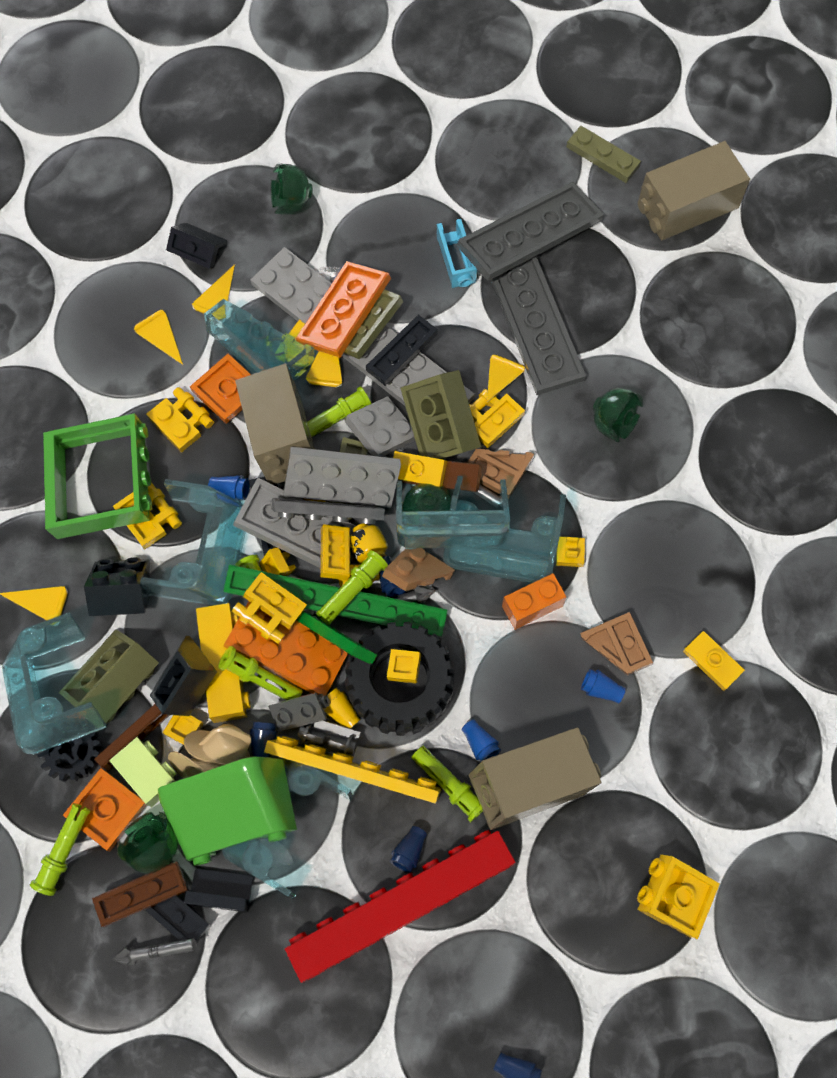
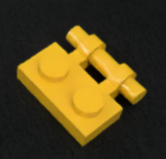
(497, 419)
(174, 424)
(151, 531)
(274, 601)

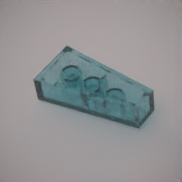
(256, 342)

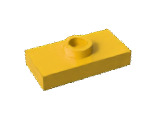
(421, 469)
(335, 552)
(713, 660)

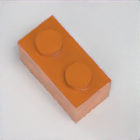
(533, 601)

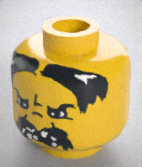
(367, 538)

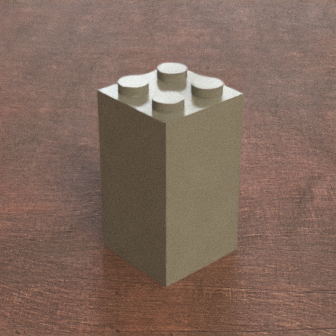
(693, 190)
(273, 419)
(535, 778)

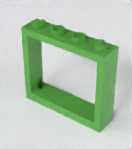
(55, 476)

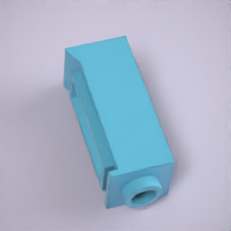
(461, 277)

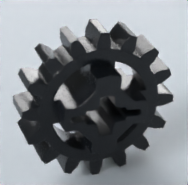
(60, 756)

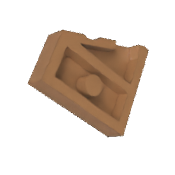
(501, 466)
(416, 569)
(620, 644)

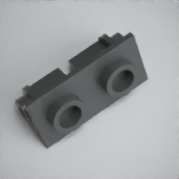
(299, 711)
(330, 736)

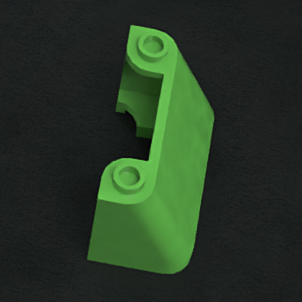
(229, 807)

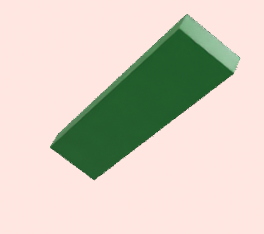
(337, 638)

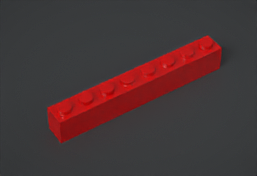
(399, 906)

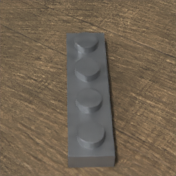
(315, 510)

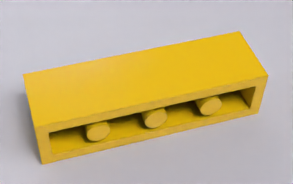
(225, 692)

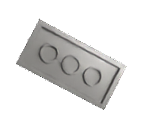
(341, 477)
(294, 535)

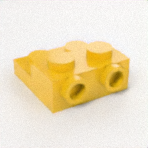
(677, 895)

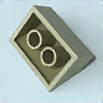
(440, 416)
(110, 675)

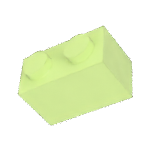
(143, 770)

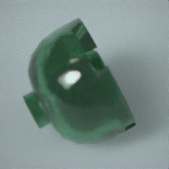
(290, 189)
(616, 413)
(427, 498)
(148, 843)

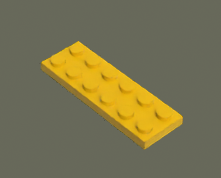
(342, 764)

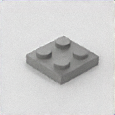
(381, 427)

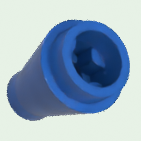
(233, 486)
(601, 686)
(480, 741)

